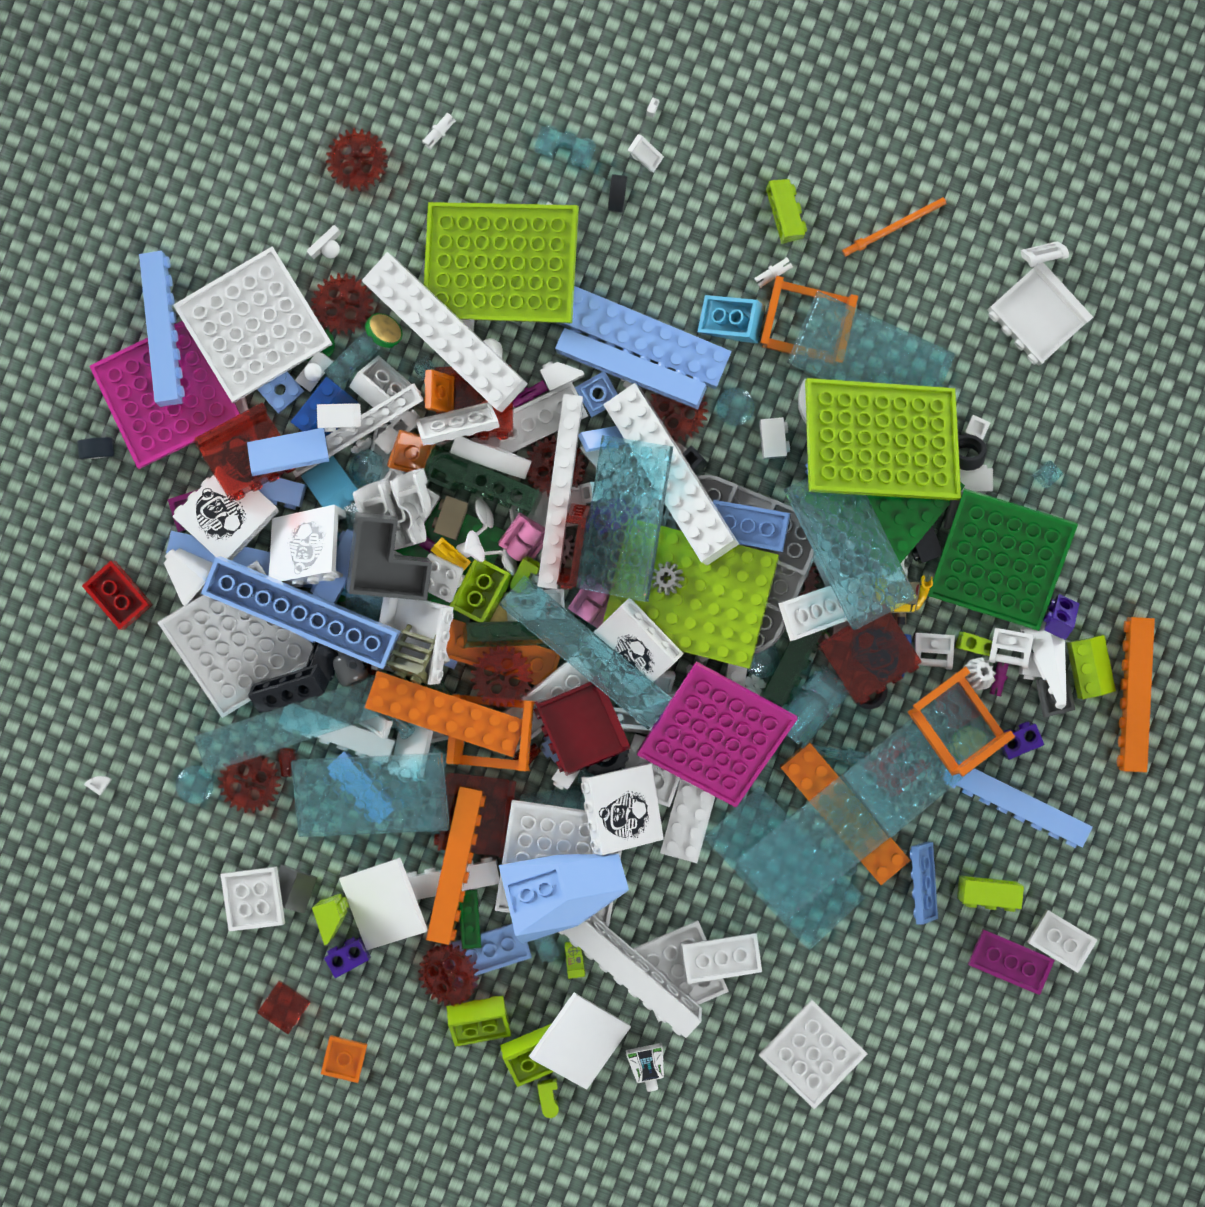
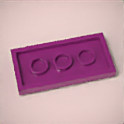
(1011, 962)

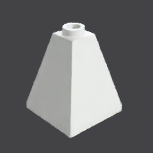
(187, 573)

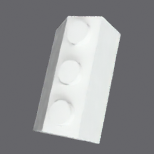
(378, 382)

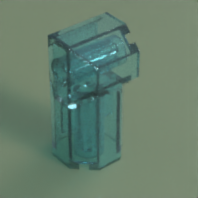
(815, 705)

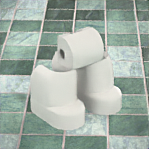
(410, 496)

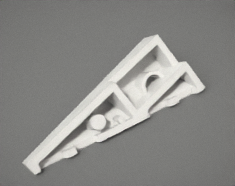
(1050, 660)

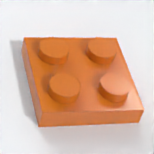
(439, 391)
(409, 452)
(344, 1059)

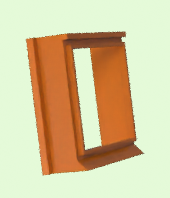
(779, 284)
(456, 746)
(979, 756)

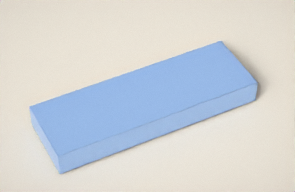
(592, 439)

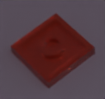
(283, 1007)

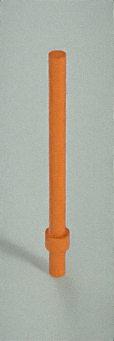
(861, 243)

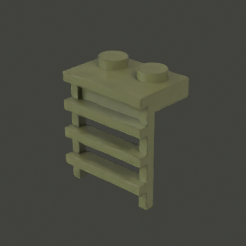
(407, 665)

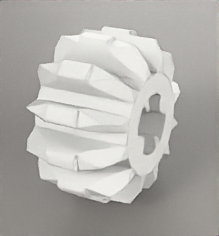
(980, 673)

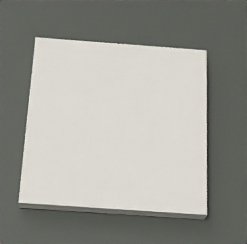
(383, 904)
(666, 957)
(580, 1041)
(813, 1054)

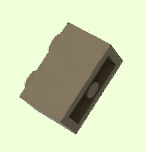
(450, 517)

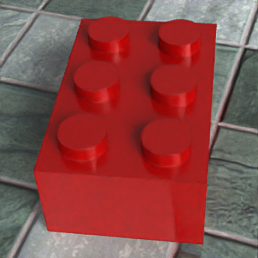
(117, 595)

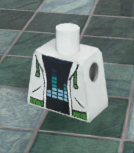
(647, 1064)

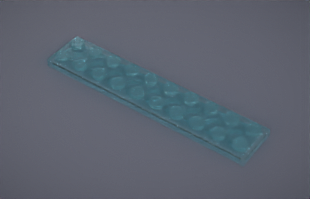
(586, 652)
(285, 726)

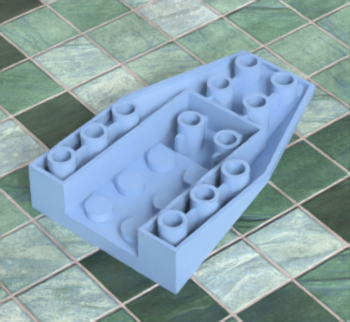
(560, 891)

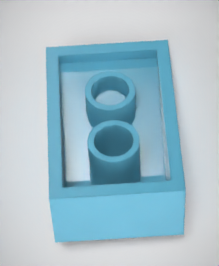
(732, 318)
(330, 484)

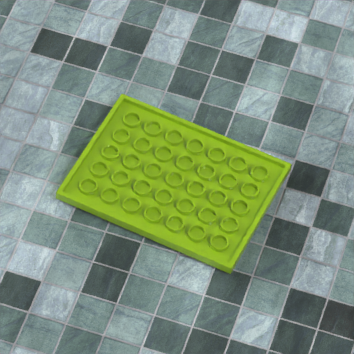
(502, 260)
(882, 439)
(719, 603)

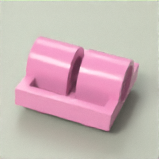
(523, 538)
(590, 606)

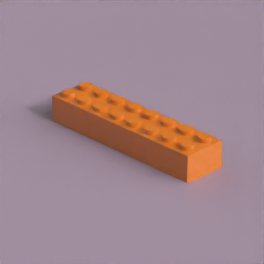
(444, 714)
(813, 774)

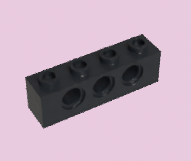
(288, 688)

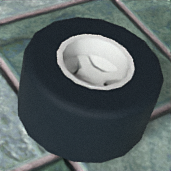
(95, 448)

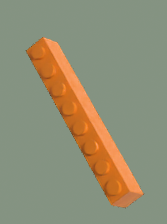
(1136, 694)
(455, 865)

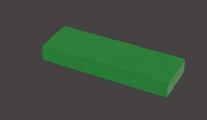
(470, 921)

